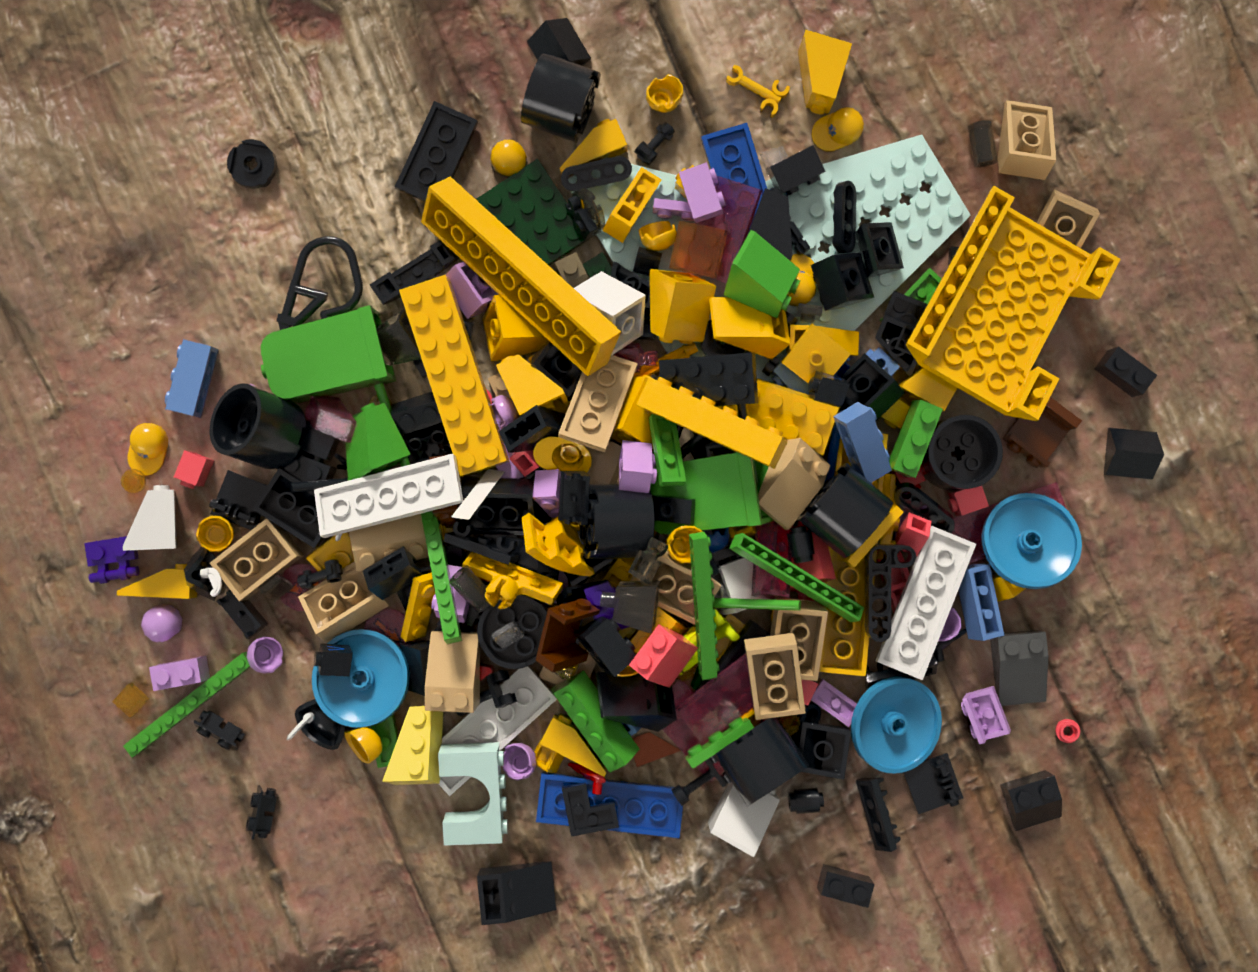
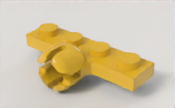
(511, 581)

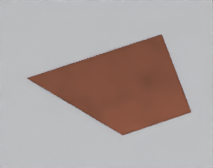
(652, 748)

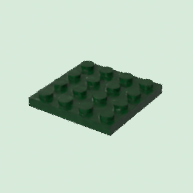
(534, 212)

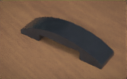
(414, 272)

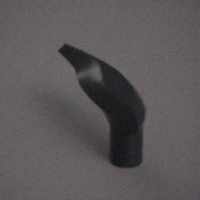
(938, 652)

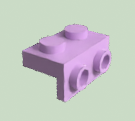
(985, 714)

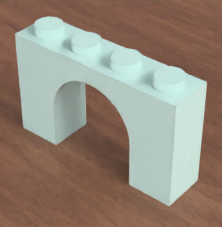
(483, 763)

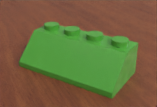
(605, 736)

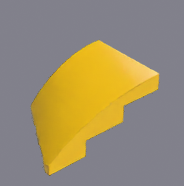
(555, 545)

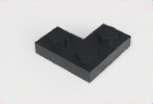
(584, 817)

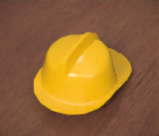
(562, 455)

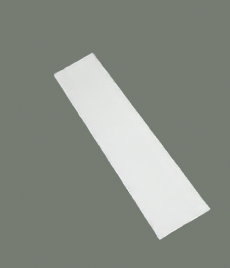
(478, 494)

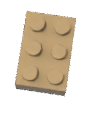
(256, 559)
(809, 633)
(775, 676)

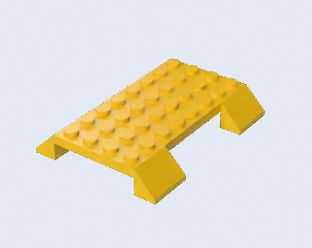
(1002, 305)

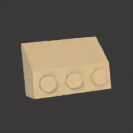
(380, 540)
(340, 605)

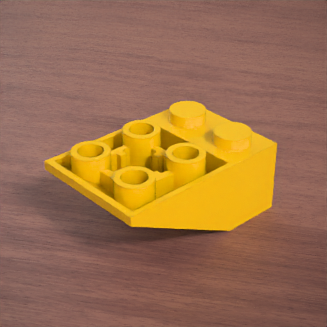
(748, 327)

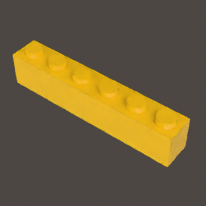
(713, 423)

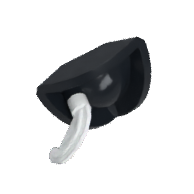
(202, 576)
(317, 726)

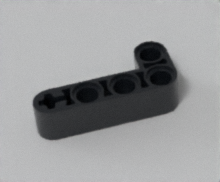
(884, 591)

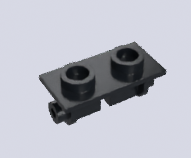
(211, 725)
(259, 822)

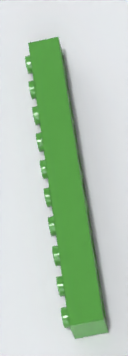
(796, 577)
(441, 578)
(703, 604)
(187, 705)

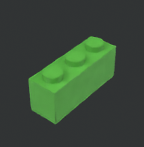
(914, 438)

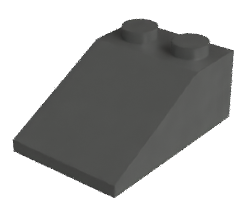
(1020, 667)

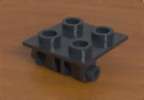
(237, 499)
(933, 784)

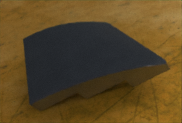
(641, 285)
(897, 326)

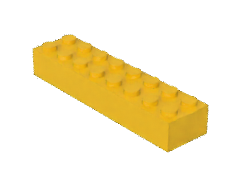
(454, 375)

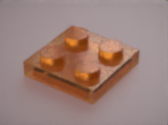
(698, 249)

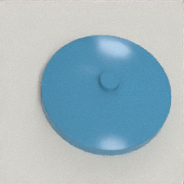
(1031, 541)
(375, 682)
(896, 724)

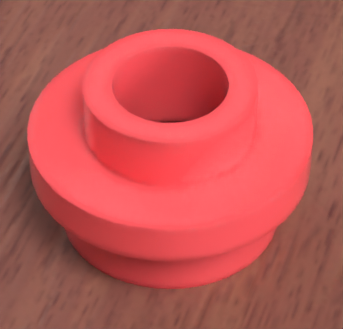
(1074, 731)

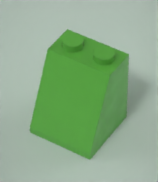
(762, 277)
(374, 443)

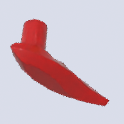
(597, 779)

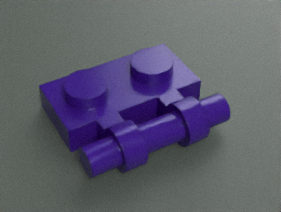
(110, 551)

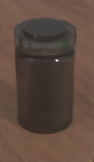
(982, 143)
(470, 588)

